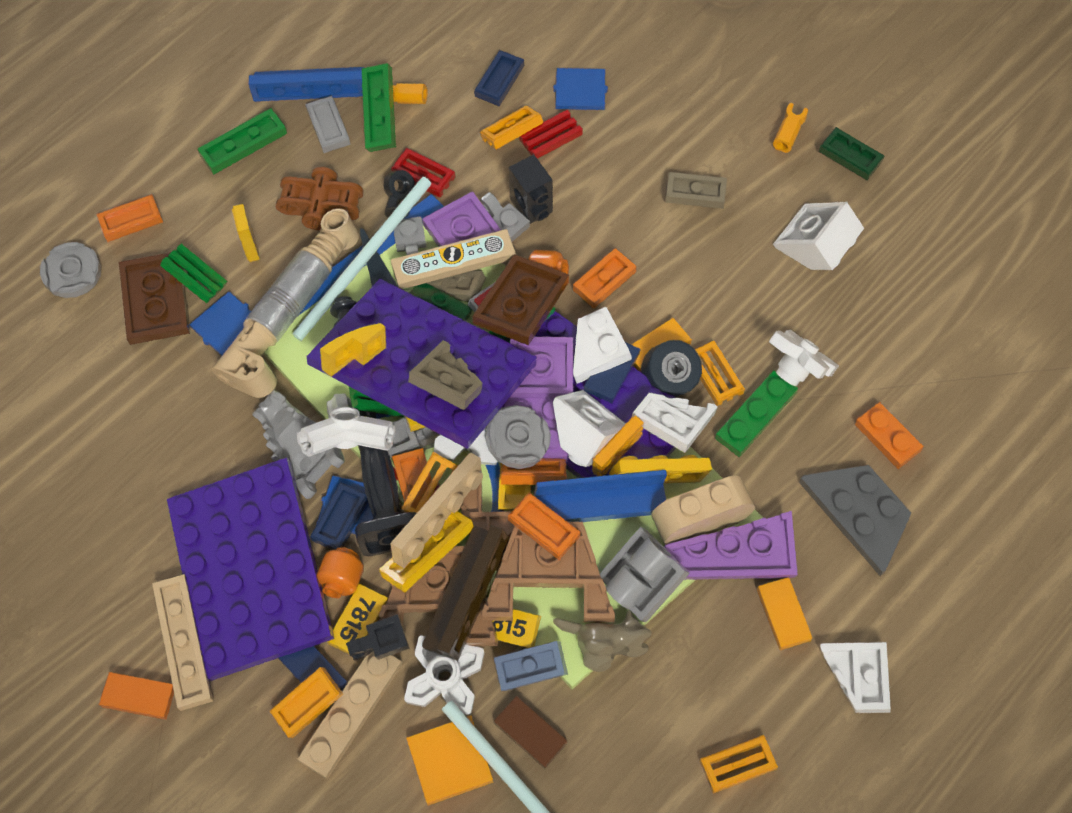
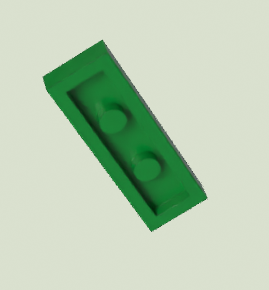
(378, 107)
(242, 141)
(756, 414)

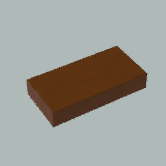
(530, 732)

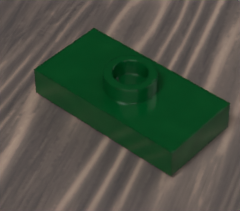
(851, 153)
(442, 300)

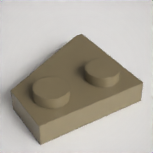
(446, 377)

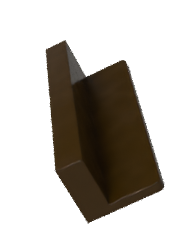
(466, 592)

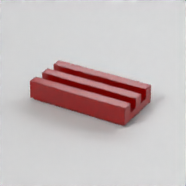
(547, 132)
(437, 184)

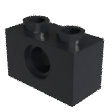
(531, 189)

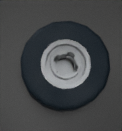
(662, 373)

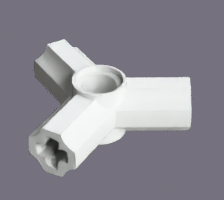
(345, 430)

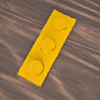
(680, 470)
(453, 531)

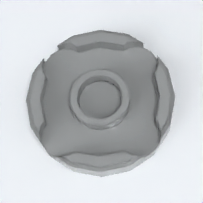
(70, 270)
(517, 437)

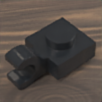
(383, 637)

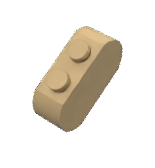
(703, 510)

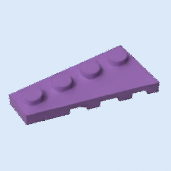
(741, 552)

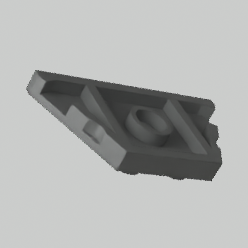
(861, 510)

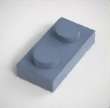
(531, 666)

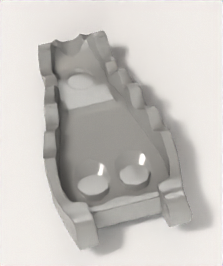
(281, 426)

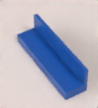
(306, 84)
(604, 496)

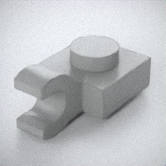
(506, 217)
(410, 235)

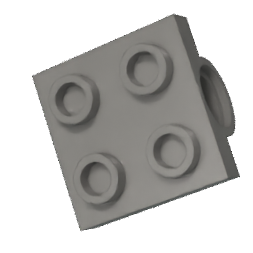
(642, 575)

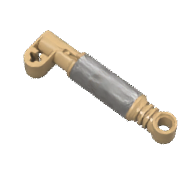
(282, 305)

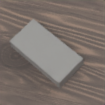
(327, 124)

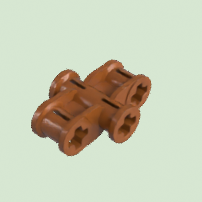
(318, 196)

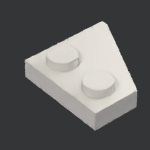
(598, 345)
(674, 419)
(861, 674)

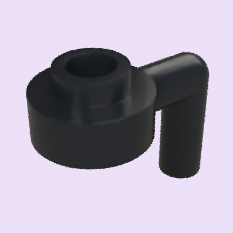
(405, 184)

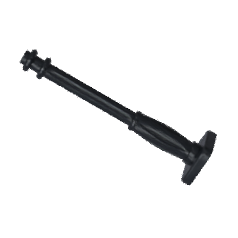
(378, 480)

